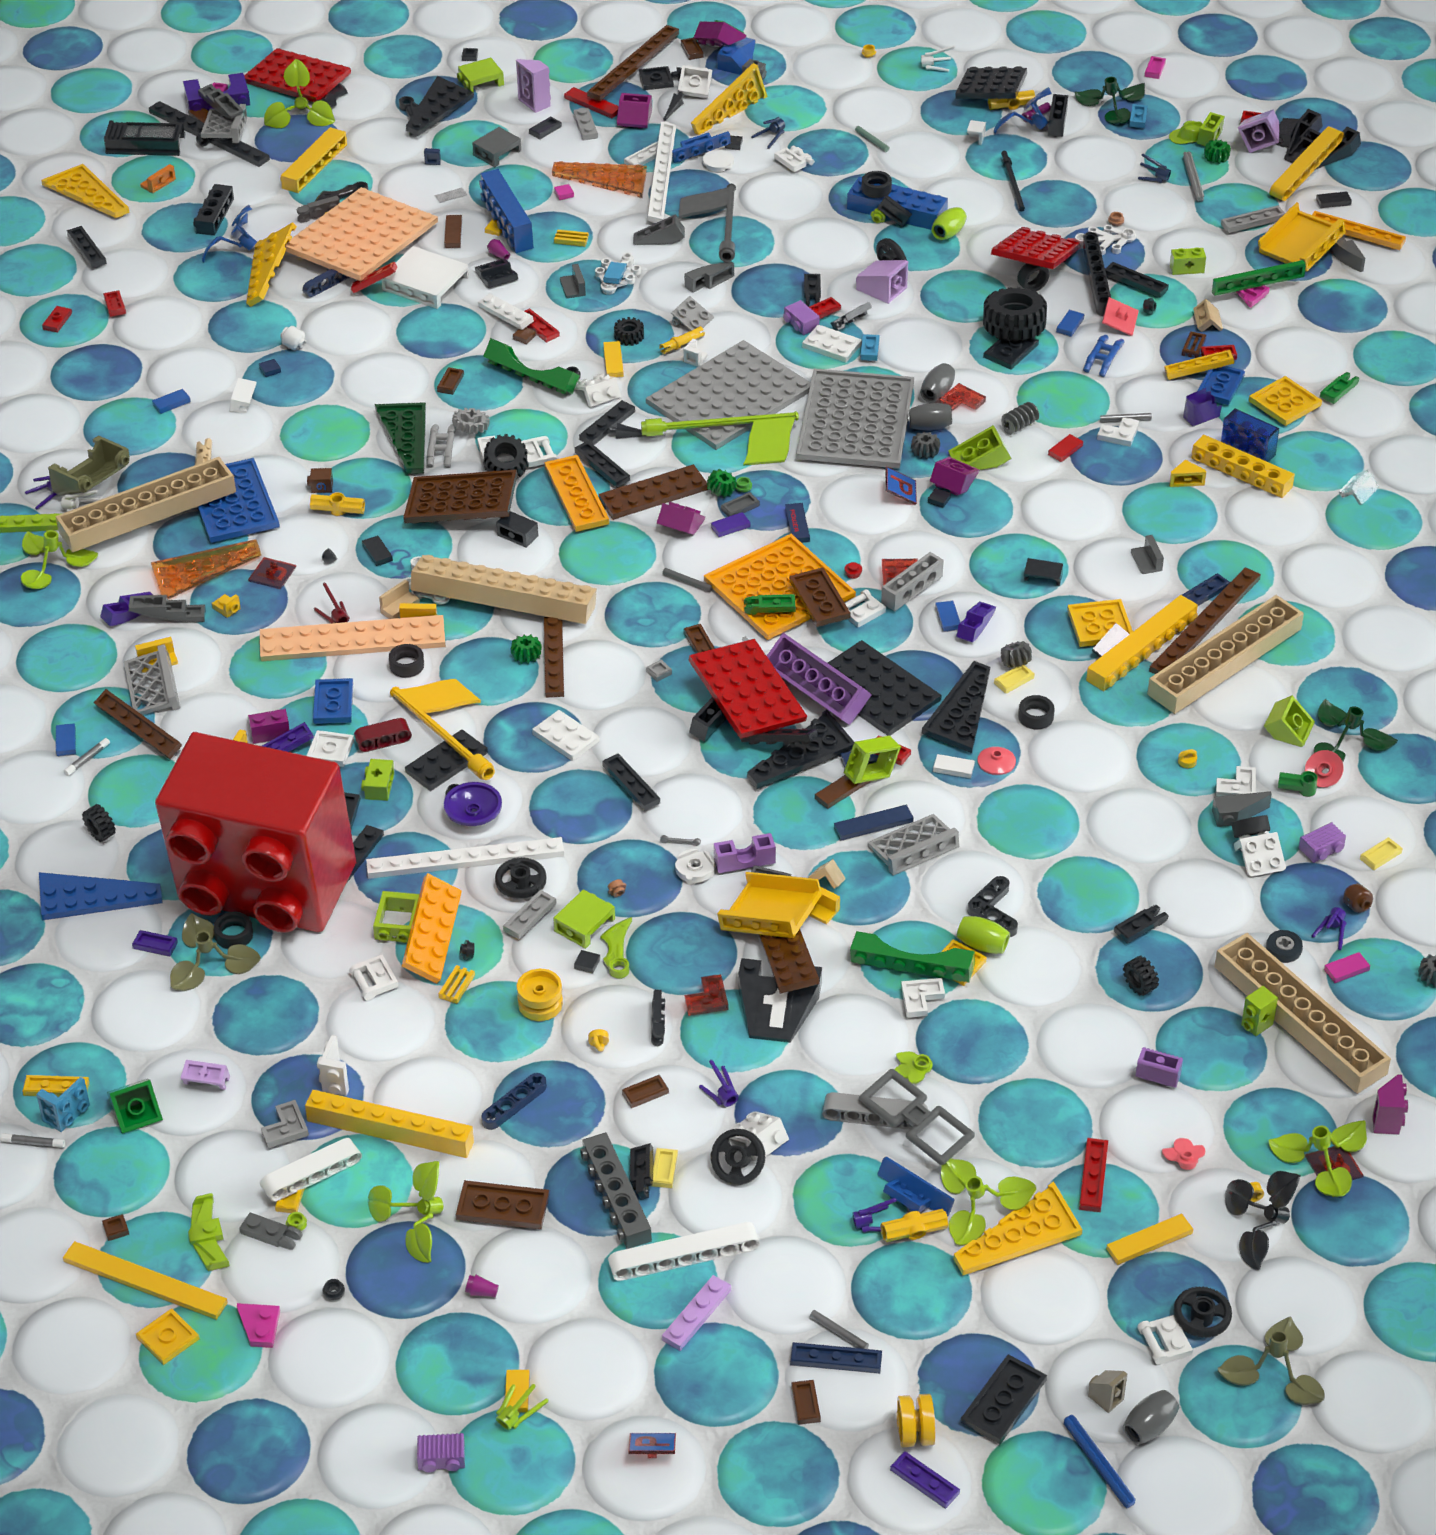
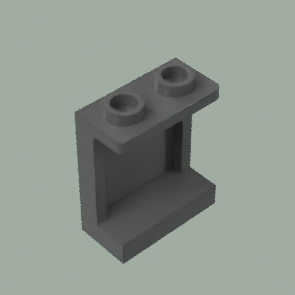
(495, 144)

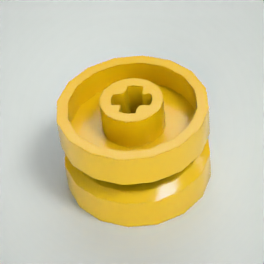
(539, 994)
(915, 1420)

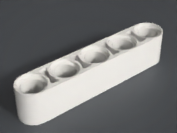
(310, 1169)

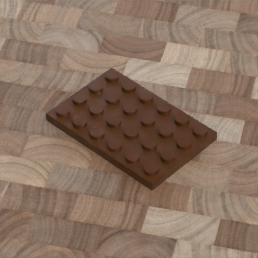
(460, 496)

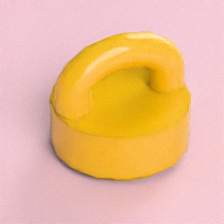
(1187, 758)
(598, 1038)

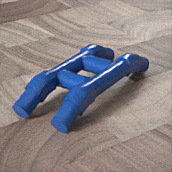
(1107, 359)

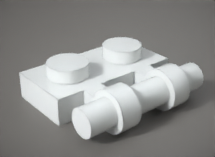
(793, 158)

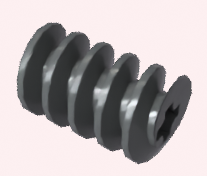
(1019, 417)

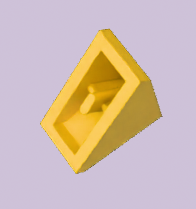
(1187, 475)

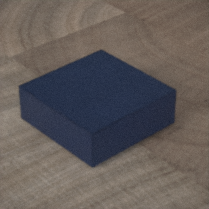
(432, 156)
(270, 367)

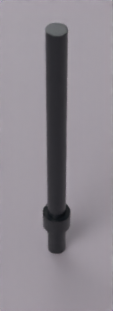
(1007, 163)

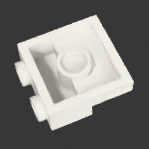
(695, 81)

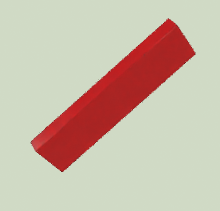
(603, 107)
(1093, 1175)

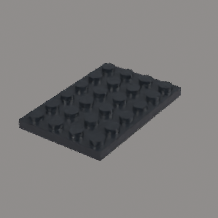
(895, 692)

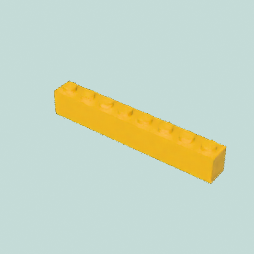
(1142, 643)
(389, 1123)

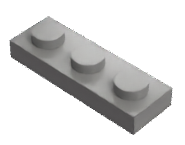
(585, 124)
(529, 914)

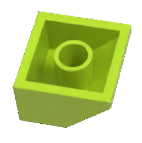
(1289, 722)

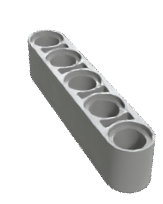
(849, 1109)

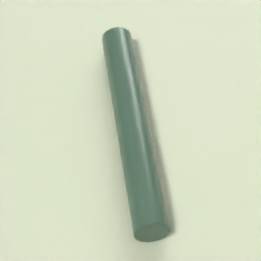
(873, 139)

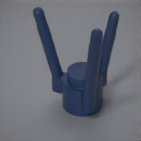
(776, 126)
(1162, 172)

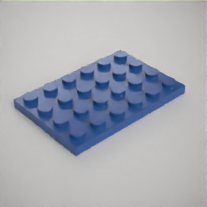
(241, 512)

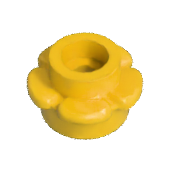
(868, 50)

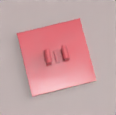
(1120, 316)

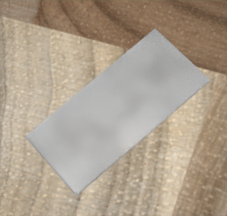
(450, 195)

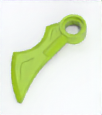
(615, 940)

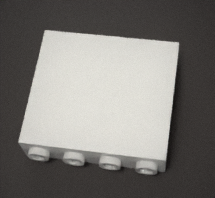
(424, 276)

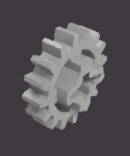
(470, 420)

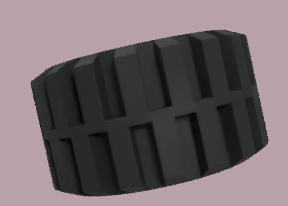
(505, 445)

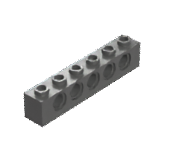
(616, 1191)

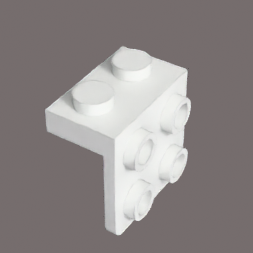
(599, 389)
(1261, 853)
(333, 1071)
(766, 1128)

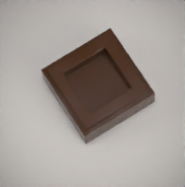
(524, 335)
(115, 1227)

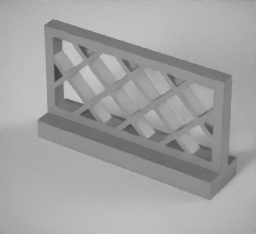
(228, 128)
(165, 678)
(917, 851)

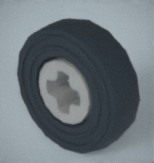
(1284, 954)

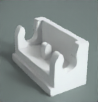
(242, 395)

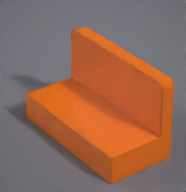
(159, 179)

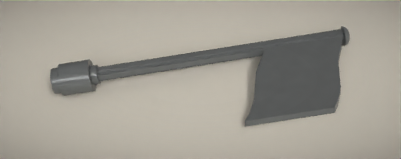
(712, 202)

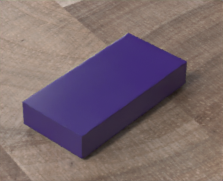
(730, 524)
(154, 943)

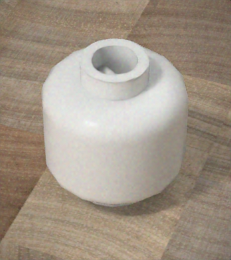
(293, 338)

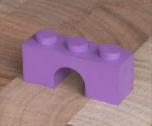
(759, 853)

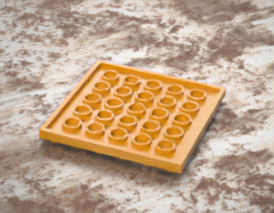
(768, 573)

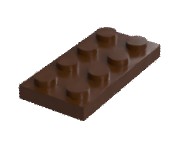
(819, 597)
(502, 1204)

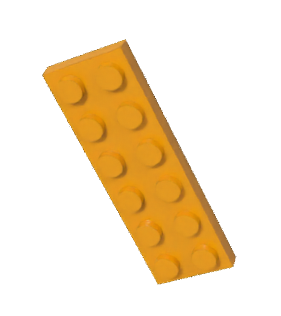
(576, 493)
(431, 928)

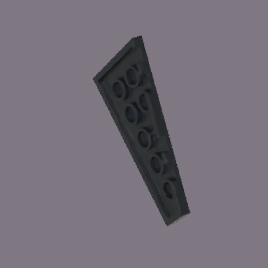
(437, 104)

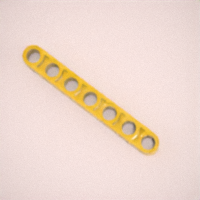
(1306, 163)

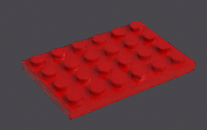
(270, 75)
(1036, 248)
(747, 688)

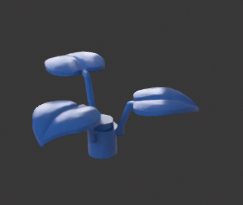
(1037, 118)
(245, 239)

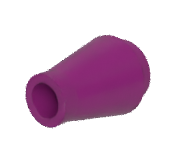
(497, 248)
(479, 1286)

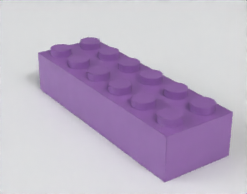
(817, 679)

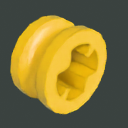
(1258, 1192)

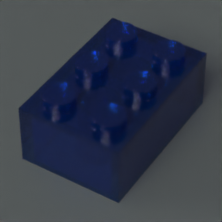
(1250, 435)

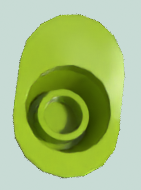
(1187, 133)

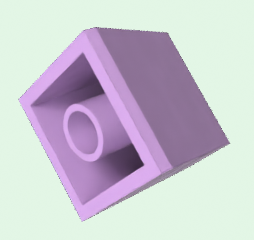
(1260, 131)
(884, 279)

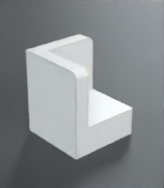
(977, 130)
(693, 355)

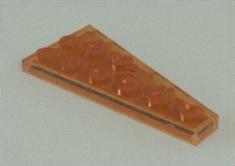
(606, 176)
(190, 570)

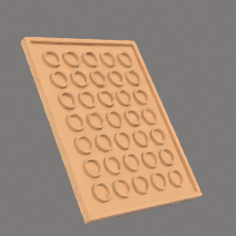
(360, 233)

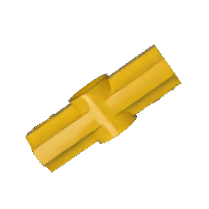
(1022, 99)
(337, 504)
(914, 1225)

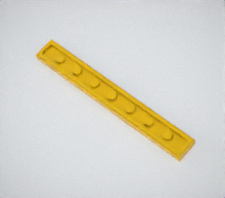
(145, 1280)

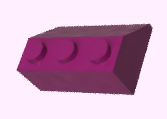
(717, 34)

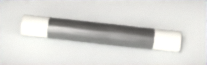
(87, 756)
(32, 1140)

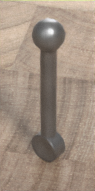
(664, 839)

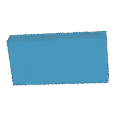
(615, 272)

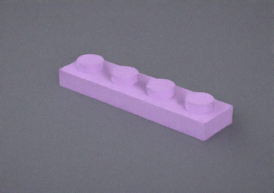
(696, 1313)

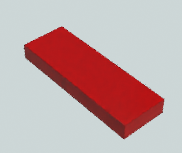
(374, 277)
(542, 327)

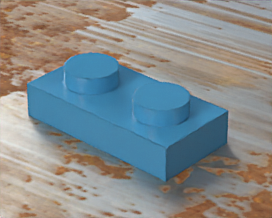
(1138, 116)
(870, 347)

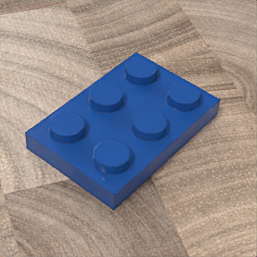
(1222, 383)
(333, 701)

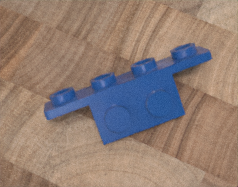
(699, 145)
(912, 1189)

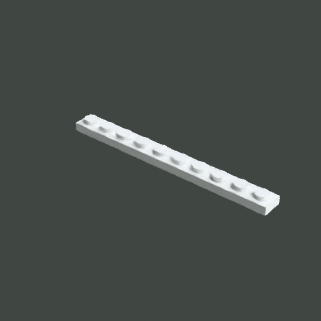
(661, 172)
(463, 857)

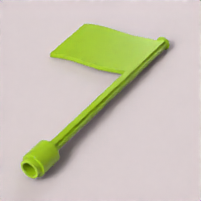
(767, 439)

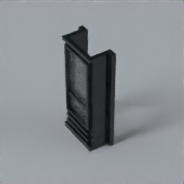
(143, 138)

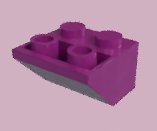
(634, 110)
(681, 519)
(1390, 1107)

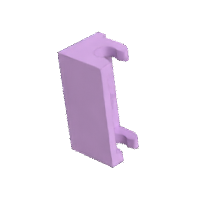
(205, 1073)

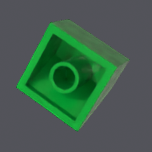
(135, 1105)

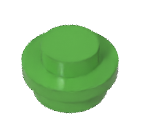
(743, 484)

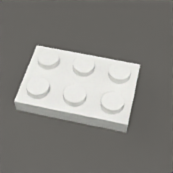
(832, 343)
(565, 735)

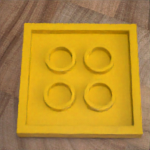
(1285, 400)
(1095, 619)

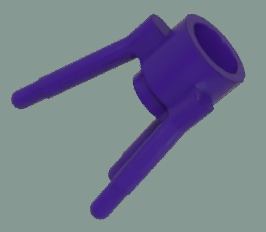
(48, 484)
(1334, 920)
(726, 1093)
(863, 1217)

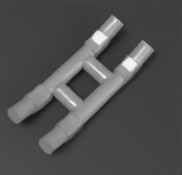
(434, 435)

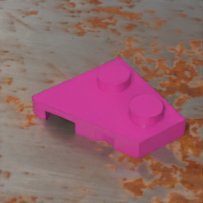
(1253, 295)
(259, 1323)

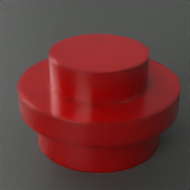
(853, 570)

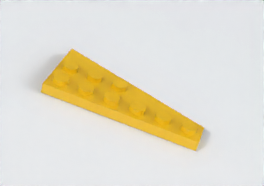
(88, 189)
(266, 257)
(1036, 1226)

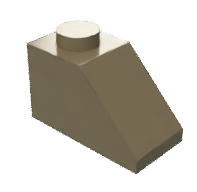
(1108, 1389)

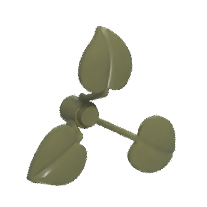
(199, 934)
(1280, 1340)

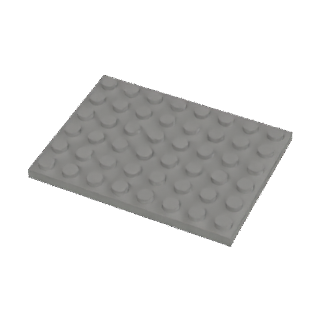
(730, 385)
(855, 418)

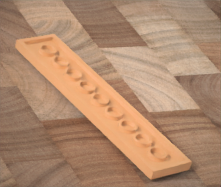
(350, 637)

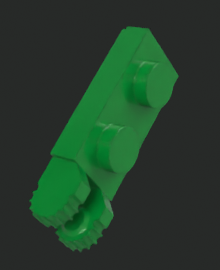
(1339, 388)
(769, 604)

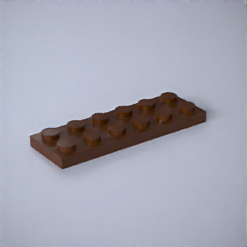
(653, 491)
(789, 962)

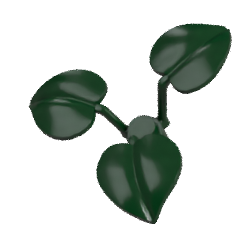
(1116, 116)
(1332, 715)

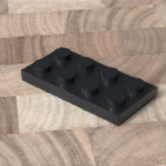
(443, 761)
(1003, 1399)

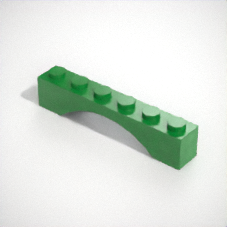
(558, 377)
(951, 964)

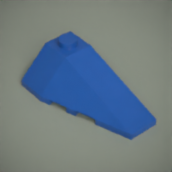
(735, 55)

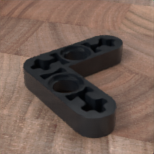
(980, 905)

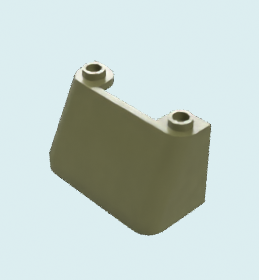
(103, 461)

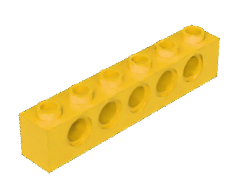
(1243, 466)

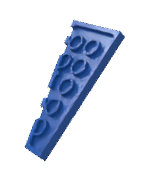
(81, 895)

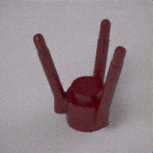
(338, 614)

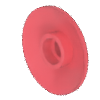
(996, 760)
(1322, 760)

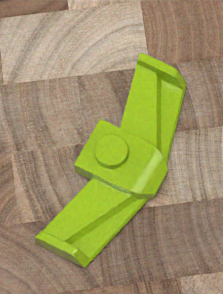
(206, 1232)

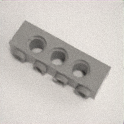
(912, 581)

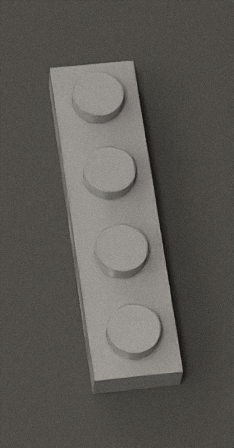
(1252, 219)

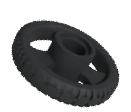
(894, 253)
(521, 878)
(754, 1149)
(1203, 1311)

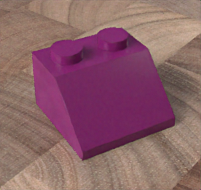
(953, 475)
(268, 725)

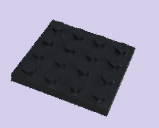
(991, 83)

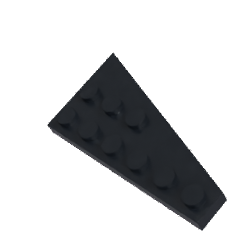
(960, 711)
(796, 757)

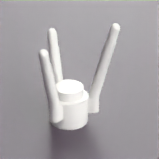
(928, 60)
(70, 502)

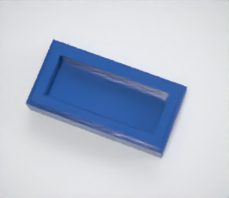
(1070, 323)
(171, 401)
(947, 615)
(65, 739)

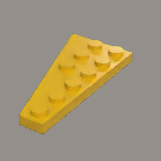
(733, 100)

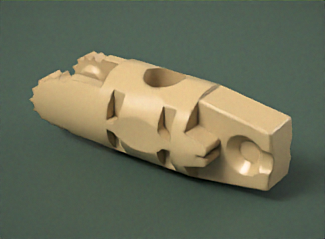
(203, 452)

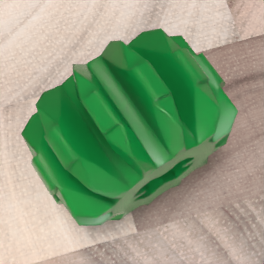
(1217, 151)
(721, 483)
(526, 648)

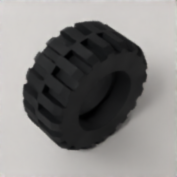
(1015, 314)

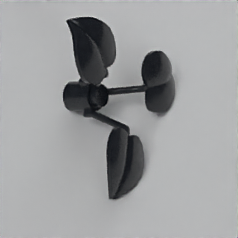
(1281, 1188)

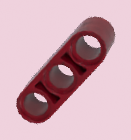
(382, 734)

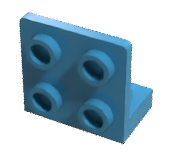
(63, 1110)

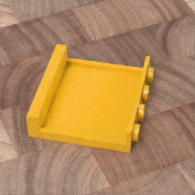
(1300, 237)
(771, 905)

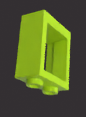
(857, 767)
(394, 902)

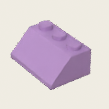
(533, 84)

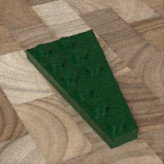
(406, 430)

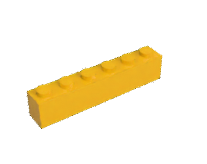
(313, 160)

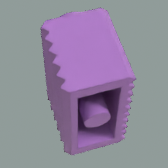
(801, 317)
(1322, 842)
(1159, 1067)
(441, 1452)

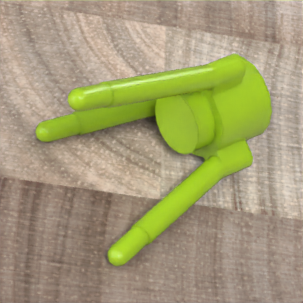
(508, 1416)

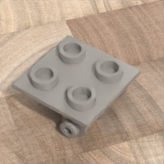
(691, 314)

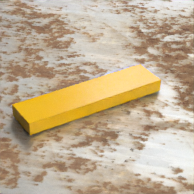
(1199, 364)
(1149, 1239)

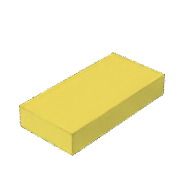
(1014, 678)
(1381, 853)
(664, 1167)

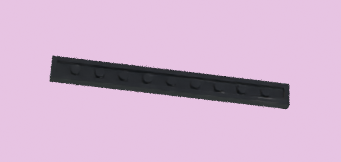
(195, 127)

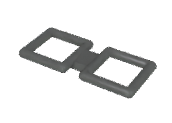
(916, 1116)

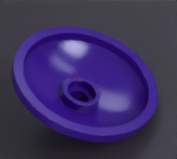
(472, 804)

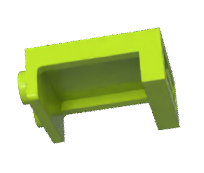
(479, 73)
(583, 917)

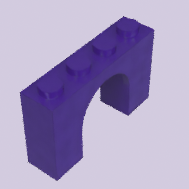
(237, 90)

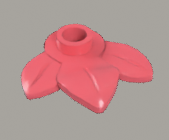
(1184, 1153)

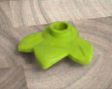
(913, 1066)

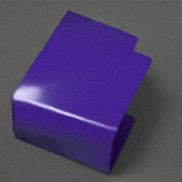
(1200, 407)

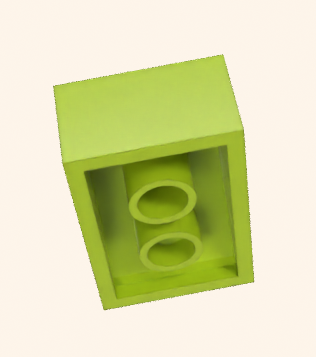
(982, 450)

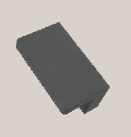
(574, 284)
(1148, 558)

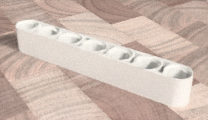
(683, 1251)

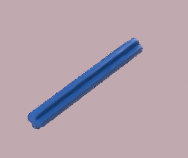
(1099, 1461)

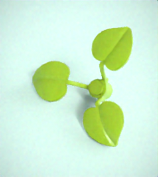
(320, 113)
(36, 544)
(1349, 1137)
(961, 1174)
(425, 1181)

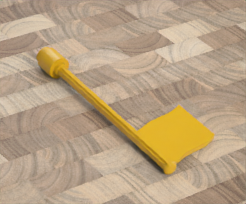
(440, 697)

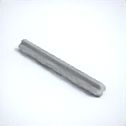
(1193, 176)

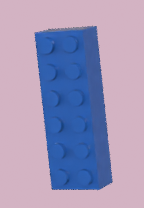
(922, 205)
(506, 210)

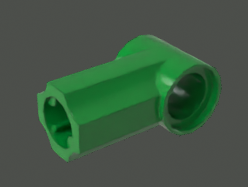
(1304, 783)

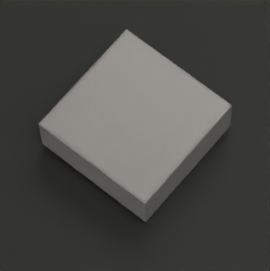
(659, 670)

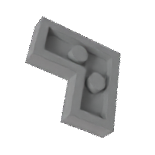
(288, 1129)

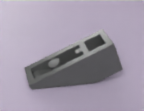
(662, 232)
(1240, 806)

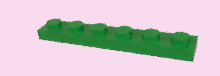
(1258, 277)

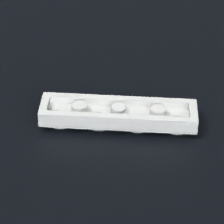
(505, 311)

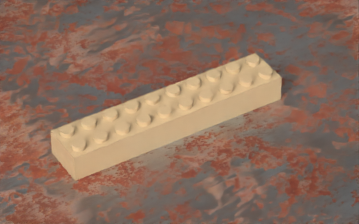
(145, 504)
(503, 589)
(1225, 654)
(1304, 1013)

